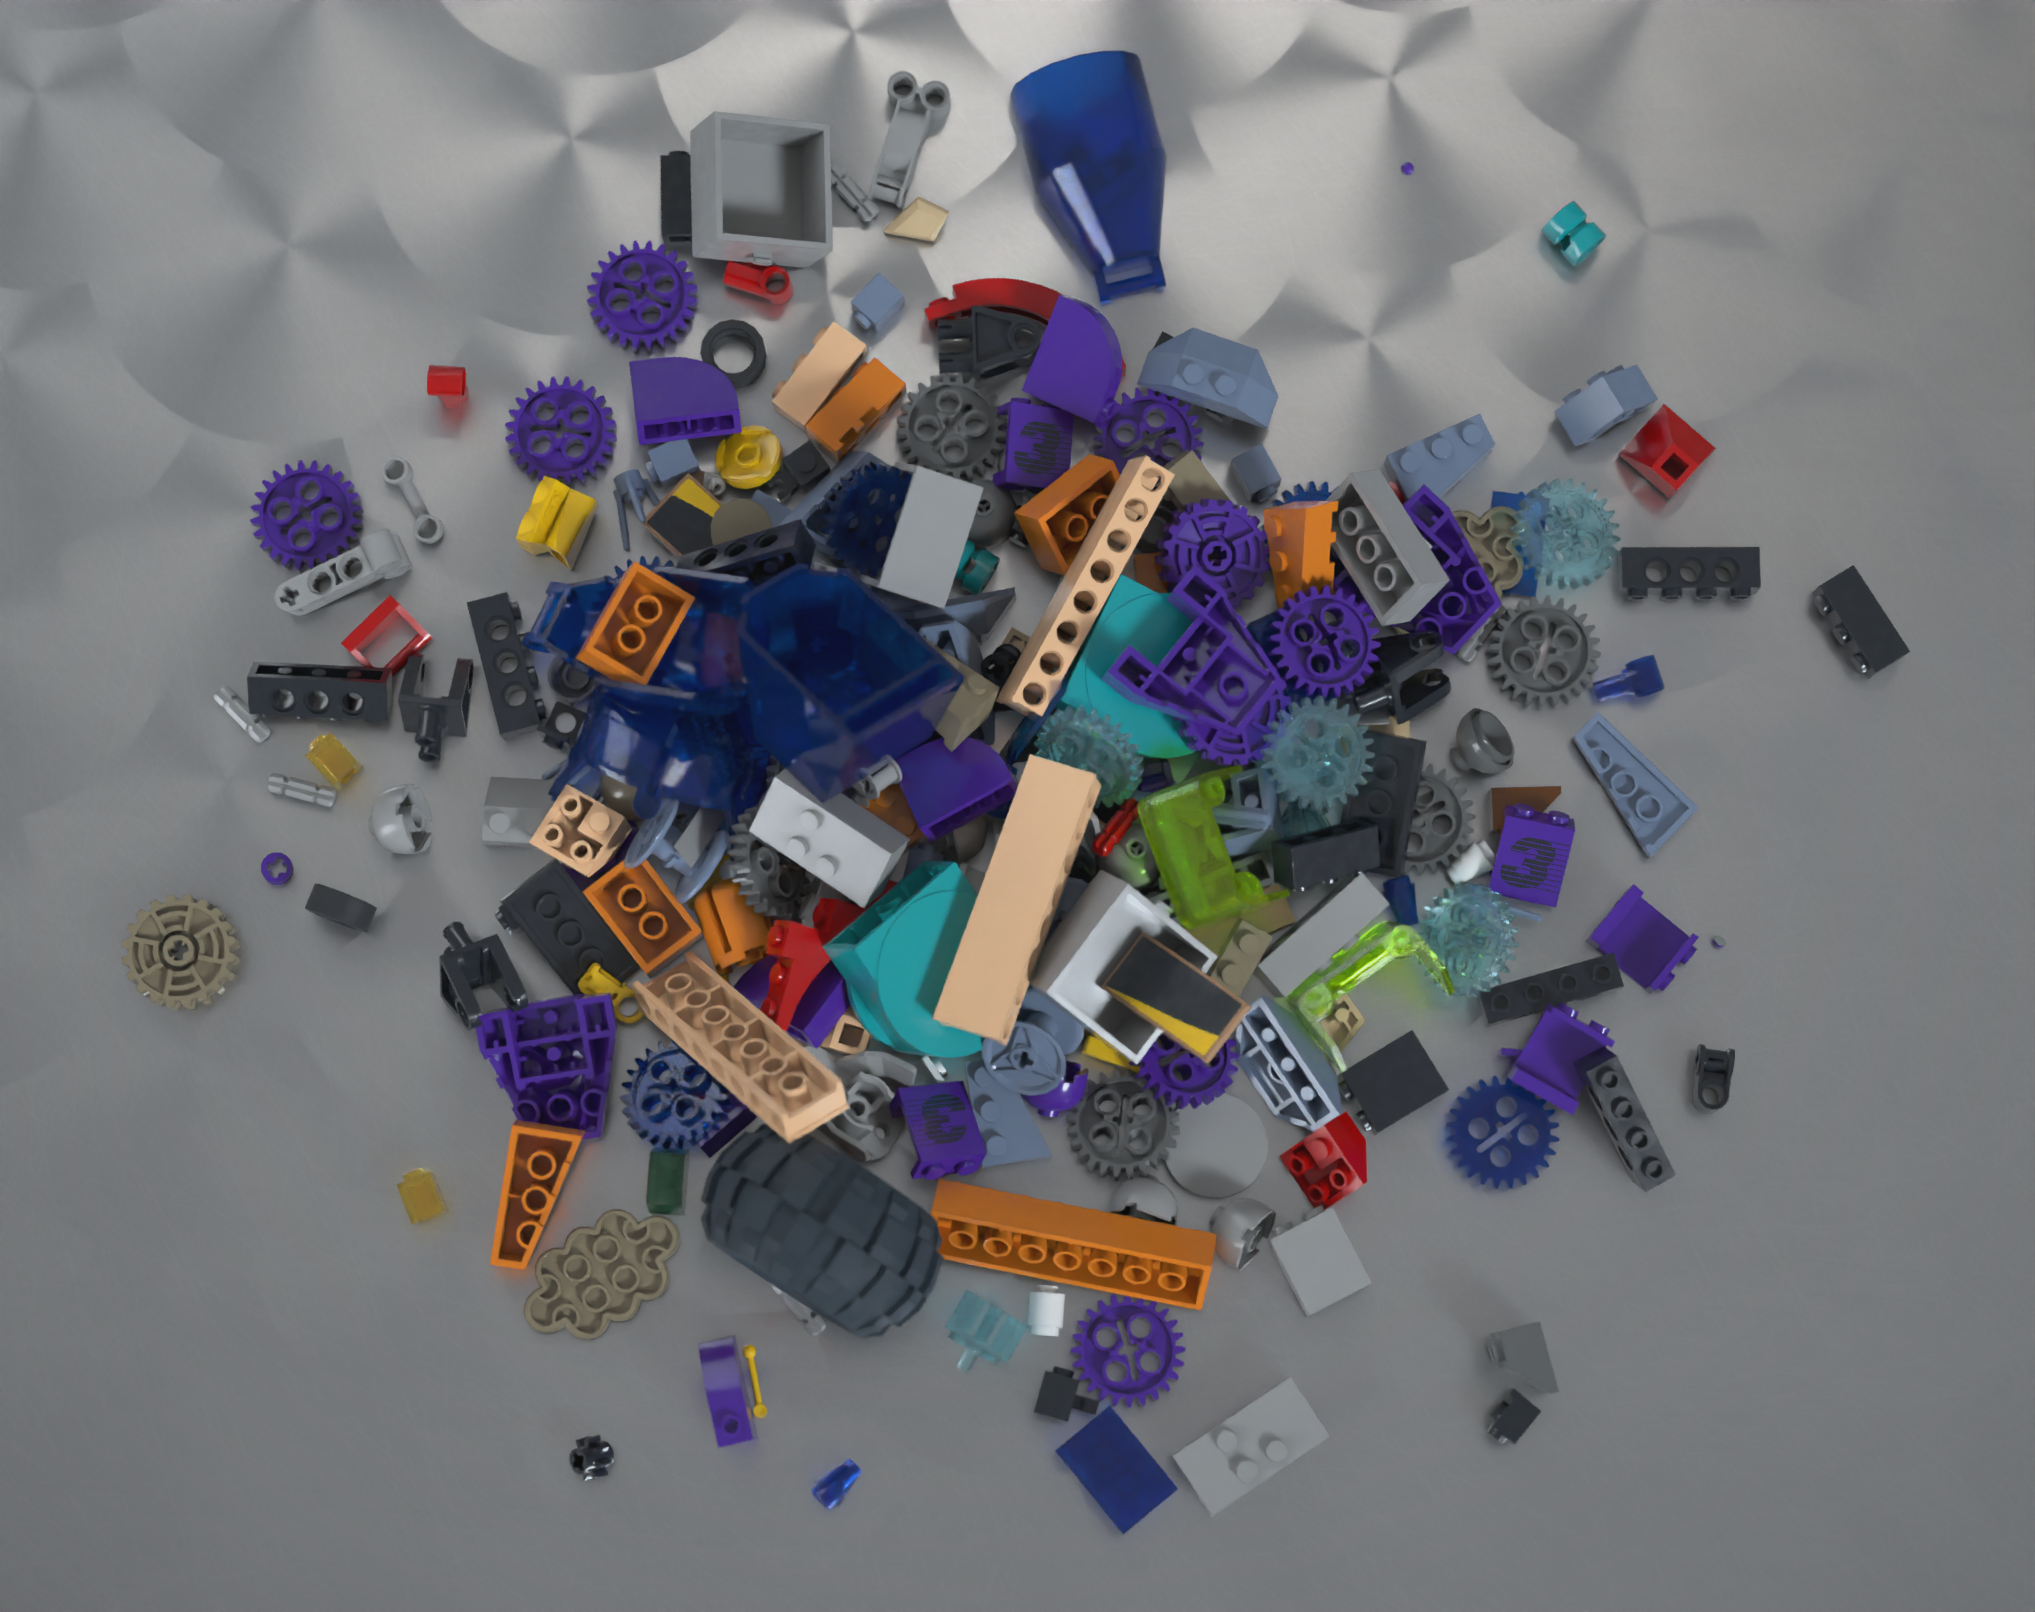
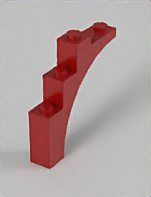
(802, 954)

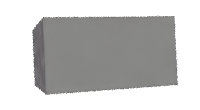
(761, 190)
(927, 536)
(1091, 946)

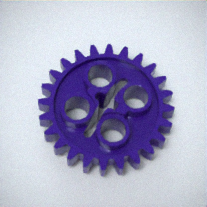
(655, 269)
(566, 402)
(1133, 416)
(289, 492)
(1297, 655)
(1199, 1081)
(1096, 1358)

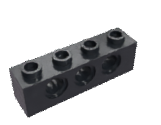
(755, 555)
(1740, 561)
(485, 616)
(336, 681)
(1555, 986)
(1624, 1119)

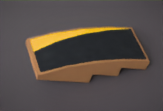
(684, 517)
(1175, 997)

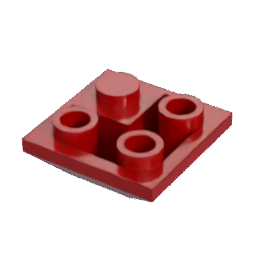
(1667, 451)
(1329, 1162)

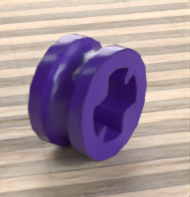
(271, 859)

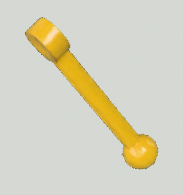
(760, 1409)

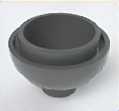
(1482, 743)

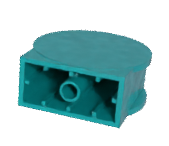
(1152, 627)
(902, 956)

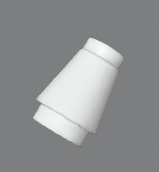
(1473, 862)

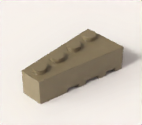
(969, 706)

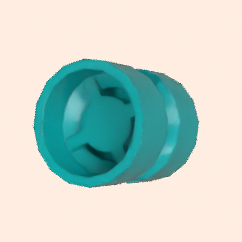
(1573, 233)
(982, 572)

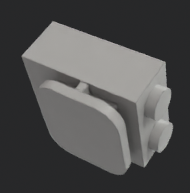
(1318, 1260)

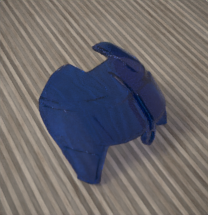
(708, 765)

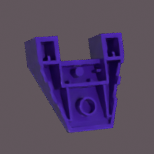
(1210, 673)

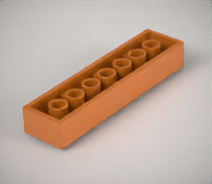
(1073, 1244)

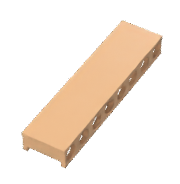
(1085, 586)
(1018, 899)
(742, 1048)

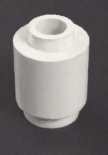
(1046, 1311)

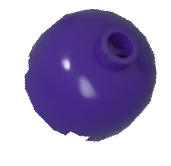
(1065, 1095)

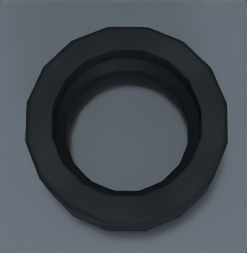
(741, 328)
(340, 908)

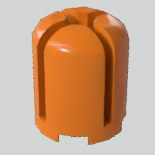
(731, 927)

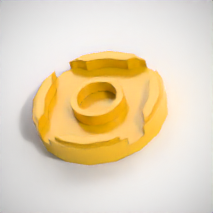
(749, 457)

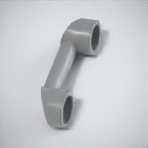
(400, 473)

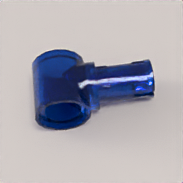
(1638, 678)

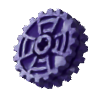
(1218, 528)
(1235, 749)

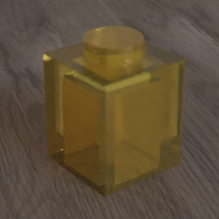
(333, 760)
(422, 1196)

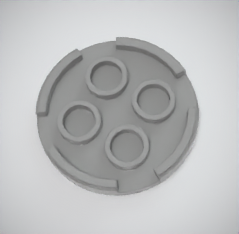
(1218, 1148)

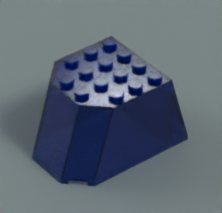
(837, 677)

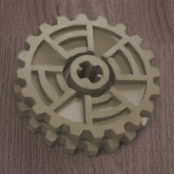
(157, 939)

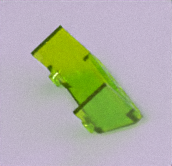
(1194, 854)
(1316, 995)

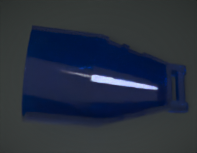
(1097, 162)
(702, 661)

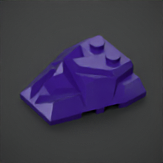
(1468, 595)
(554, 1059)

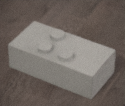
(1383, 548)
(830, 838)
(1319, 935)
(1250, 1446)

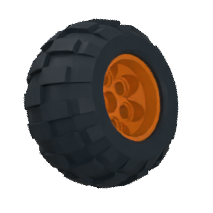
(822, 1230)

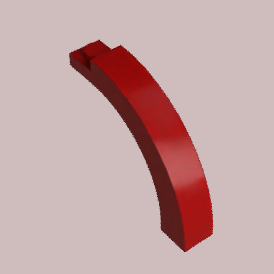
(999, 294)

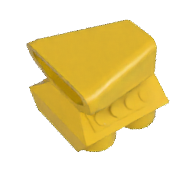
(556, 521)

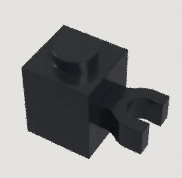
(803, 470)
(1059, 1395)

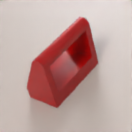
(375, 625)

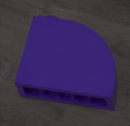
(1077, 362)
(682, 400)
(953, 786)
(818, 1008)
(727, 1392)

